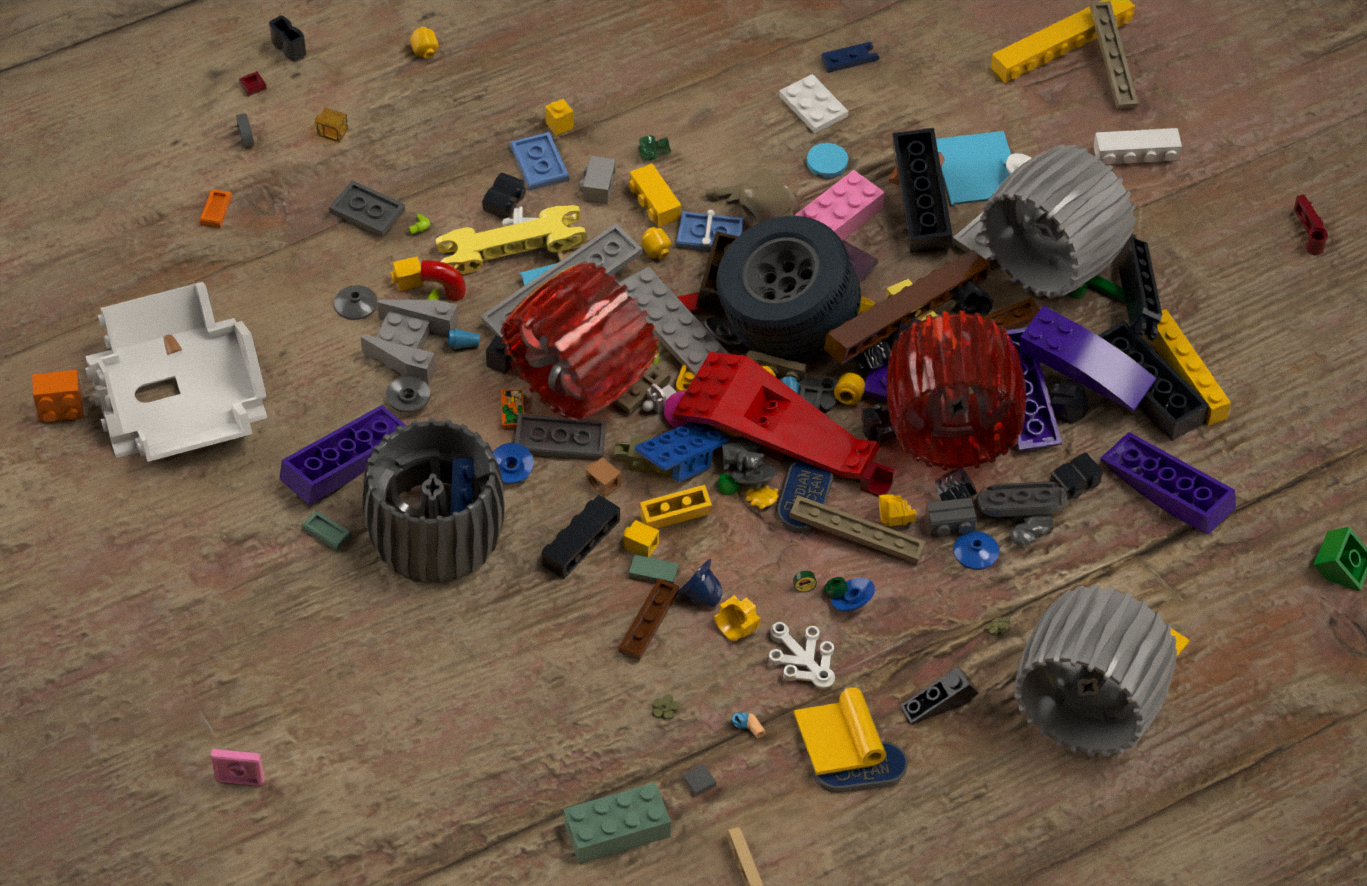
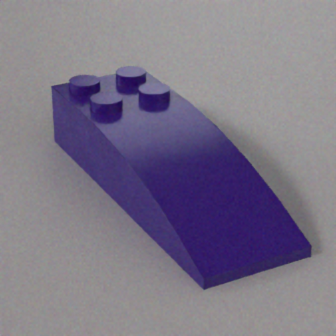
(1085, 358)
(1040, 423)
(337, 456)
(1171, 483)

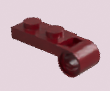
(1312, 223)

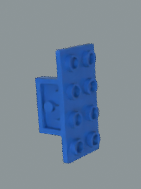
(683, 448)

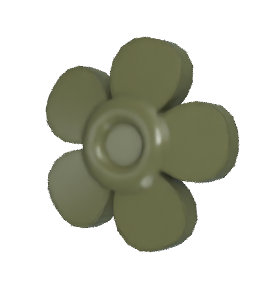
(998, 625)
(665, 707)

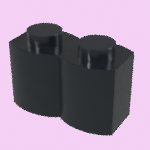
(287, 38)
(503, 195)
(1077, 475)

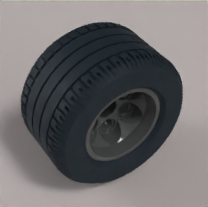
(768, 290)

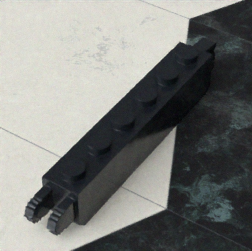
(1139, 287)

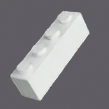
(1138, 146)

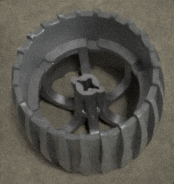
(428, 540)

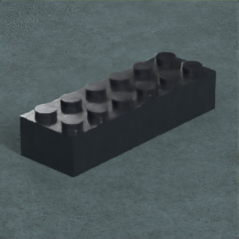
(922, 190)
(1170, 400)

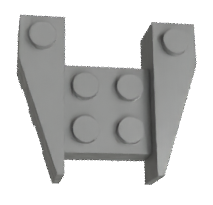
(405, 334)

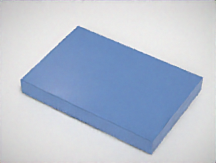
(539, 161)
(693, 229)

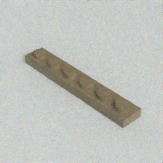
(1113, 55)
(857, 529)

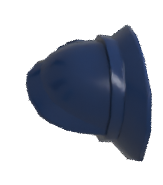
(702, 587)

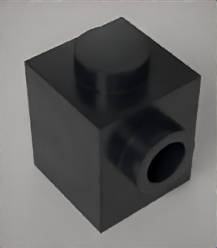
(496, 357)

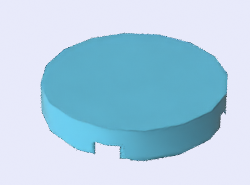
(827, 160)

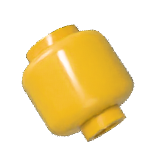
(424, 42)
(656, 243)
(849, 389)

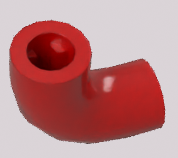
(446, 275)

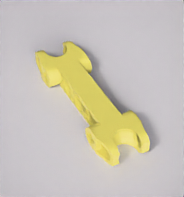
(547, 231)

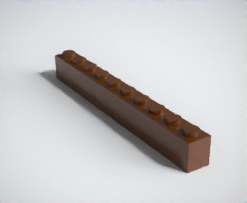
(911, 302)

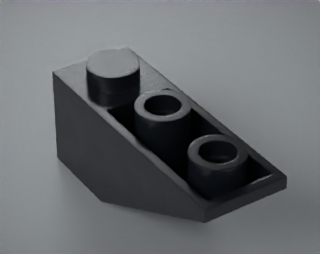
(941, 696)

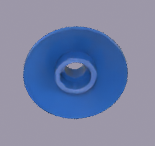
(515, 455)
(976, 557)
(858, 594)

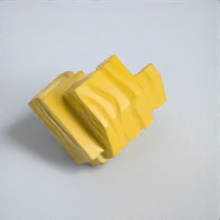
(895, 510)
(737, 618)

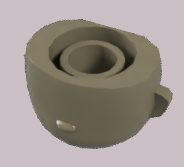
(767, 197)

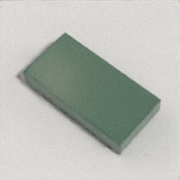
(326, 530)
(652, 569)

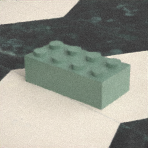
(617, 822)

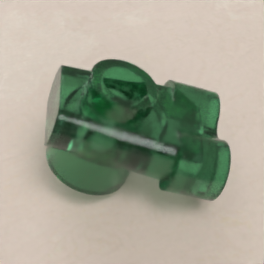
(651, 148)

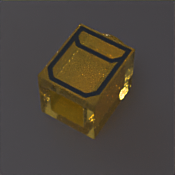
(331, 124)

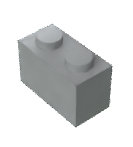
(598, 179)

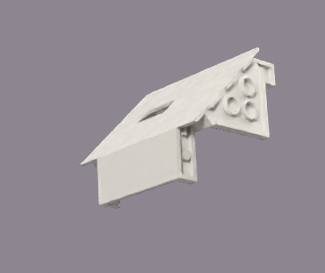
(213, 371)

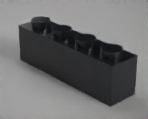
(580, 536)

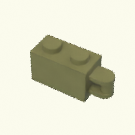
(626, 453)

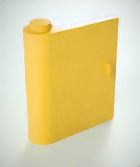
(840, 734)

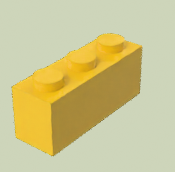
(655, 195)
(675, 507)

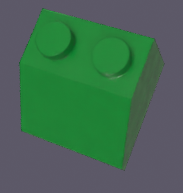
(1343, 558)

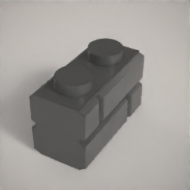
(950, 516)

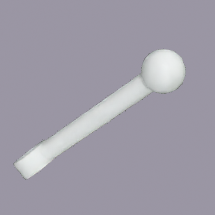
(706, 241)

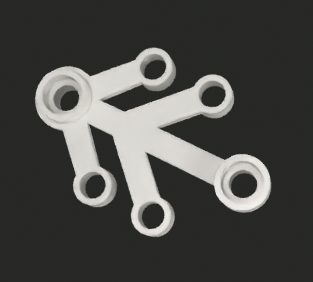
(802, 657)

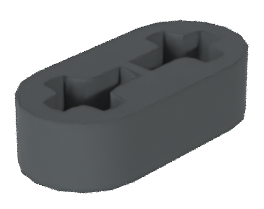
(245, 130)

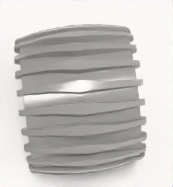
(1058, 220)
(1096, 670)

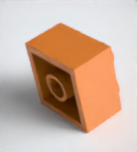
(58, 395)

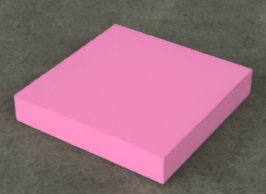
(237, 767)

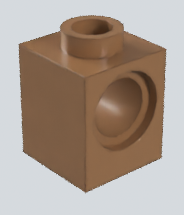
(603, 477)

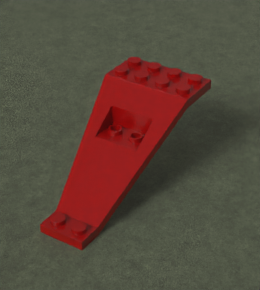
(758, 406)

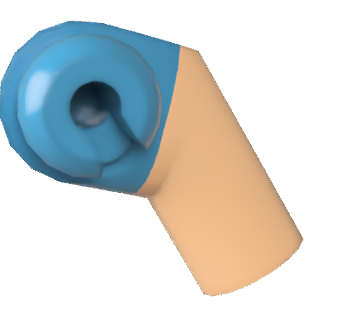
(748, 721)

